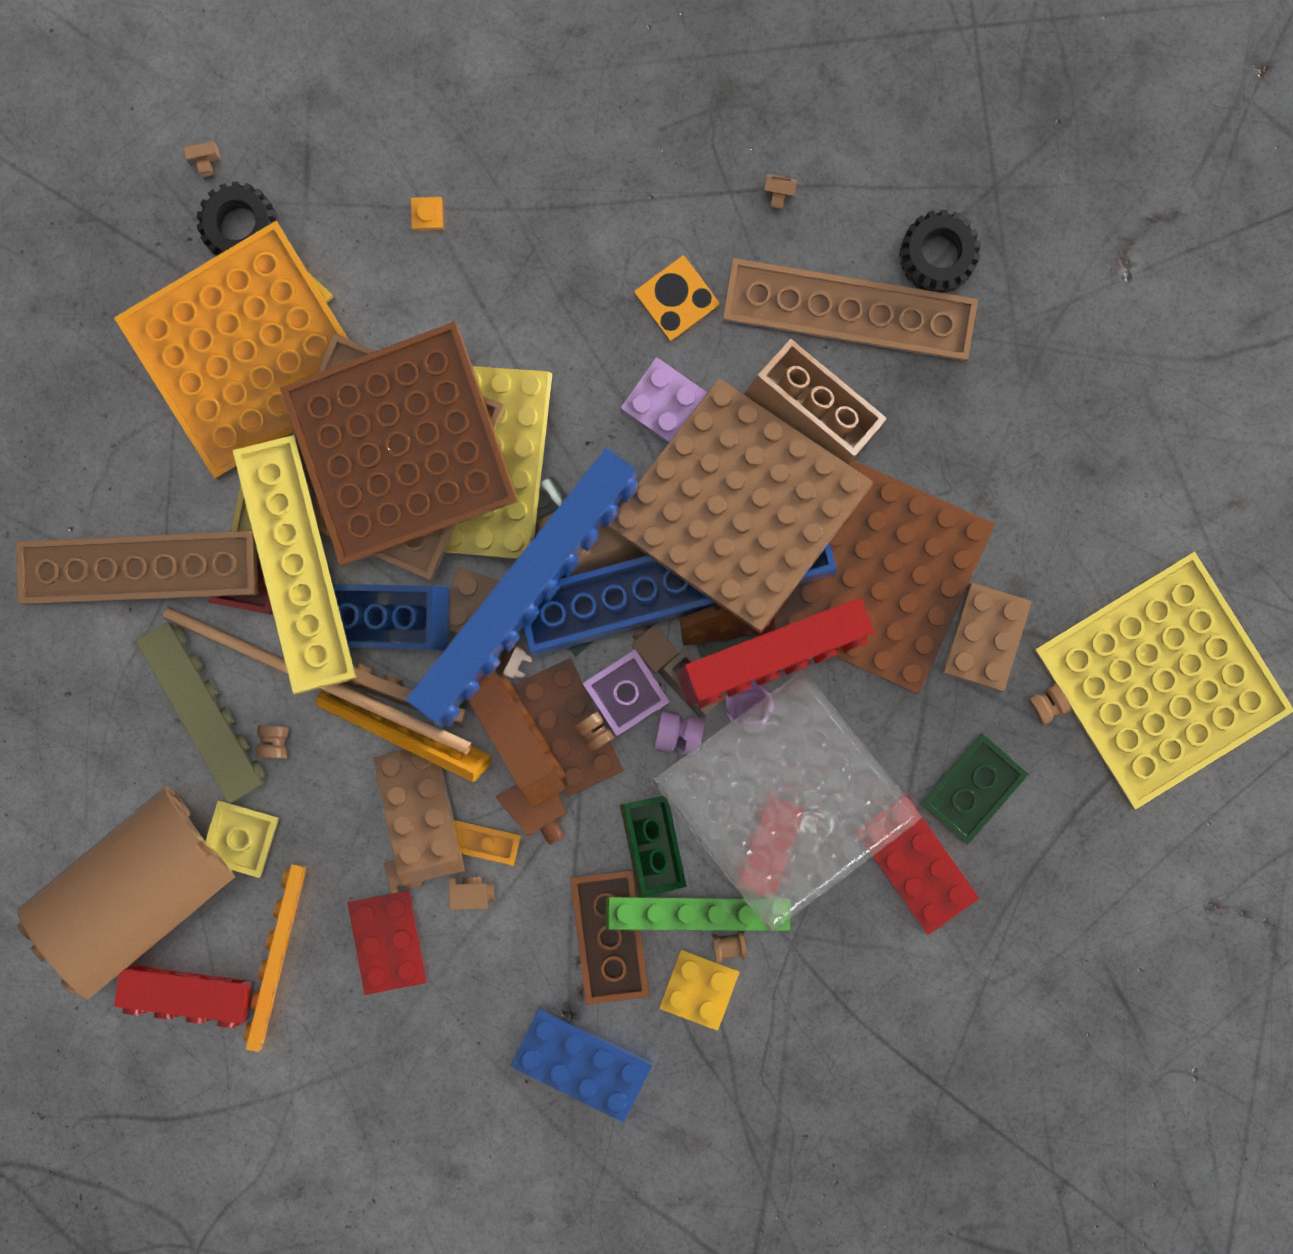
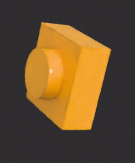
(427, 213)

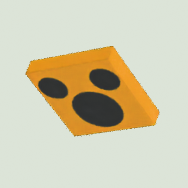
(677, 298)

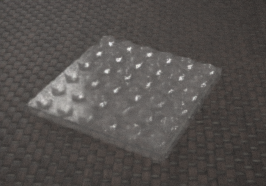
(787, 800)

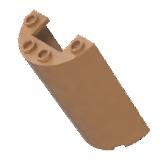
(123, 895)

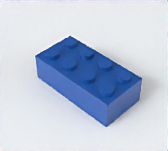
(394, 616)
(581, 1064)

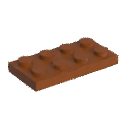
(556, 705)

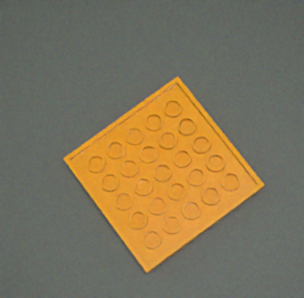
(229, 342)

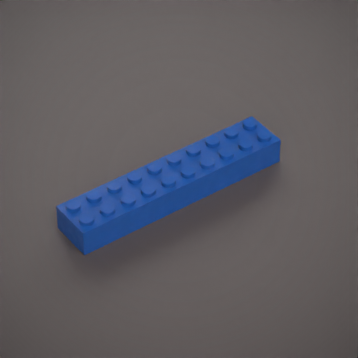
(523, 588)
(625, 600)

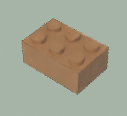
(986, 637)

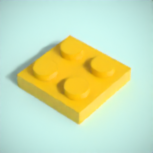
(699, 989)

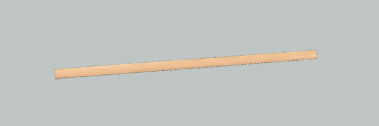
(337, 689)

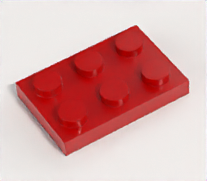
(387, 942)

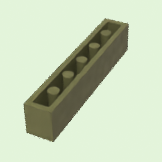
(201, 712)

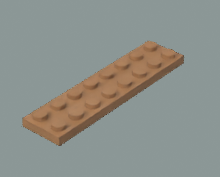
(850, 309)
(137, 567)

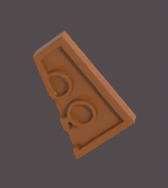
(715, 624)

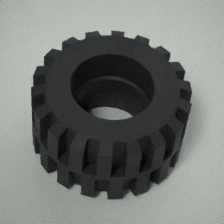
(221, 204)
(946, 226)

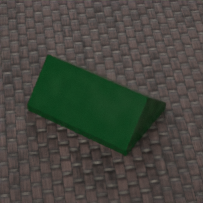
(653, 846)

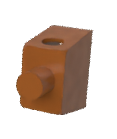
(534, 818)

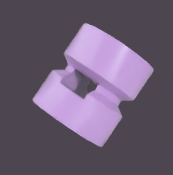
(679, 733)

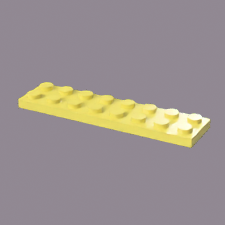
(294, 565)

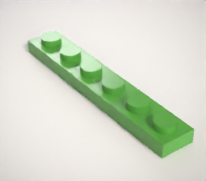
(683, 914)

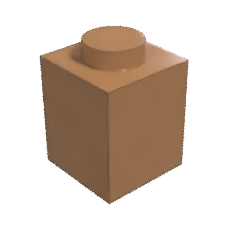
(653, 647)

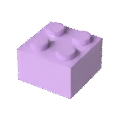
(662, 401)
(626, 693)

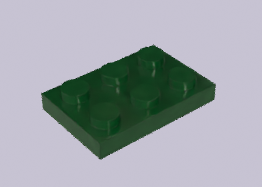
(974, 788)

